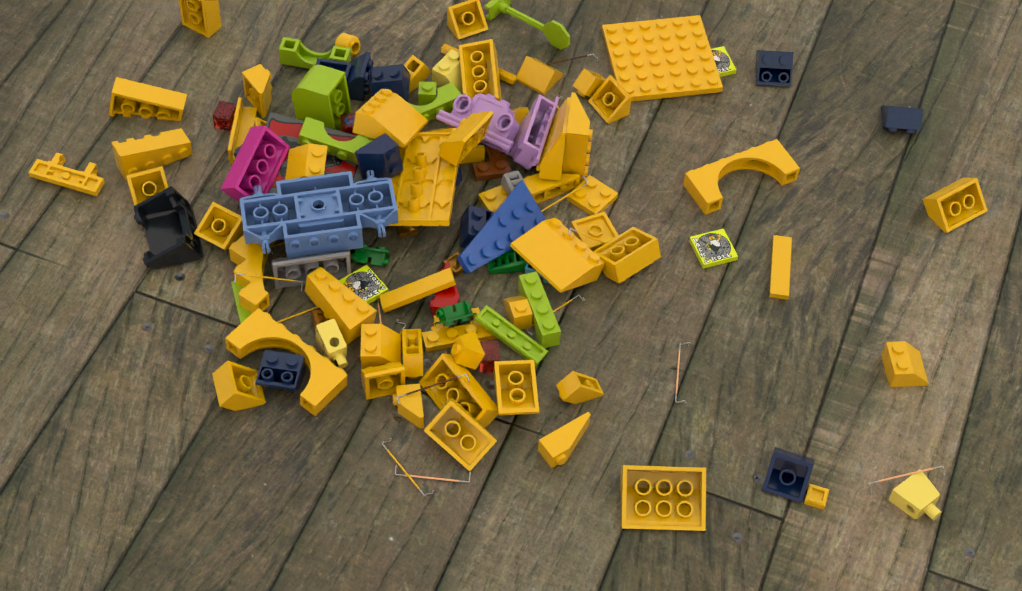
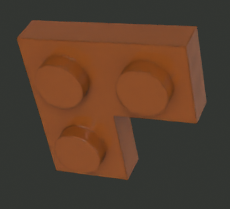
(493, 168)

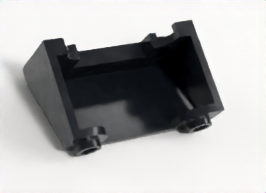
(169, 229)

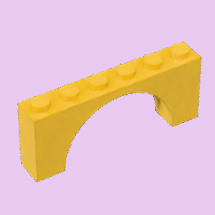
(767, 158)
(262, 332)

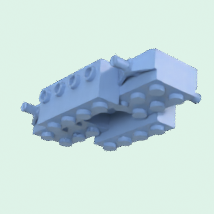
(319, 213)

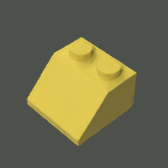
(448, 71)

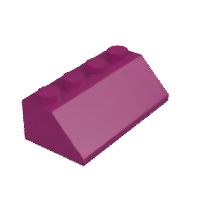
(255, 163)

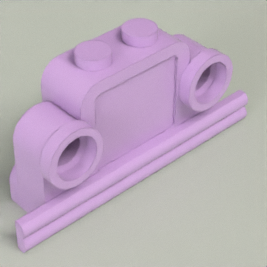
(502, 126)
(533, 132)

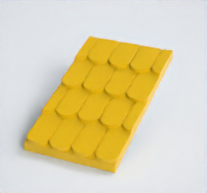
(426, 184)

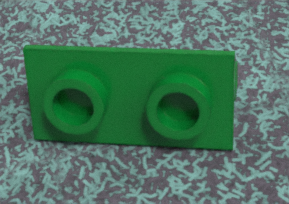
(378, 255)
(460, 313)

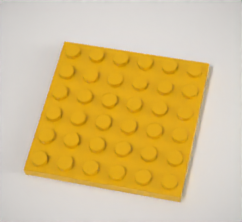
(662, 58)

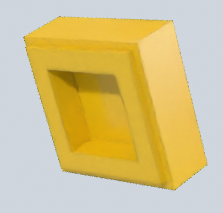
(816, 496)

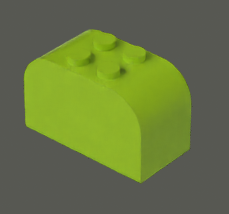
(322, 96)

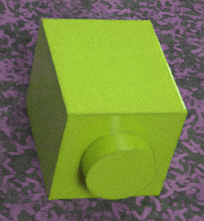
(426, 93)

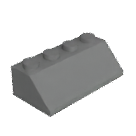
(298, 268)

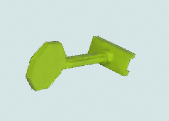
(554, 31)

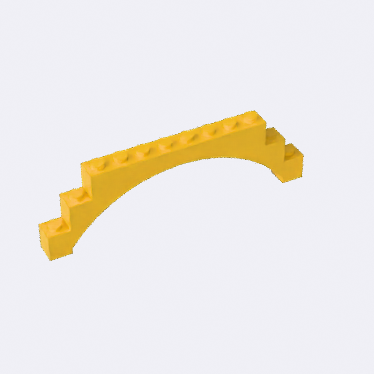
(250, 261)

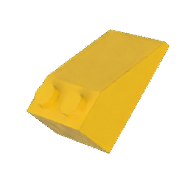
(516, 387)
(460, 434)

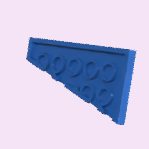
(507, 223)

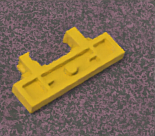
(56, 173)
(446, 337)

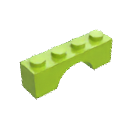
(294, 53)
(443, 101)
(315, 133)
(545, 322)

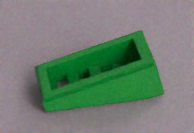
(518, 263)

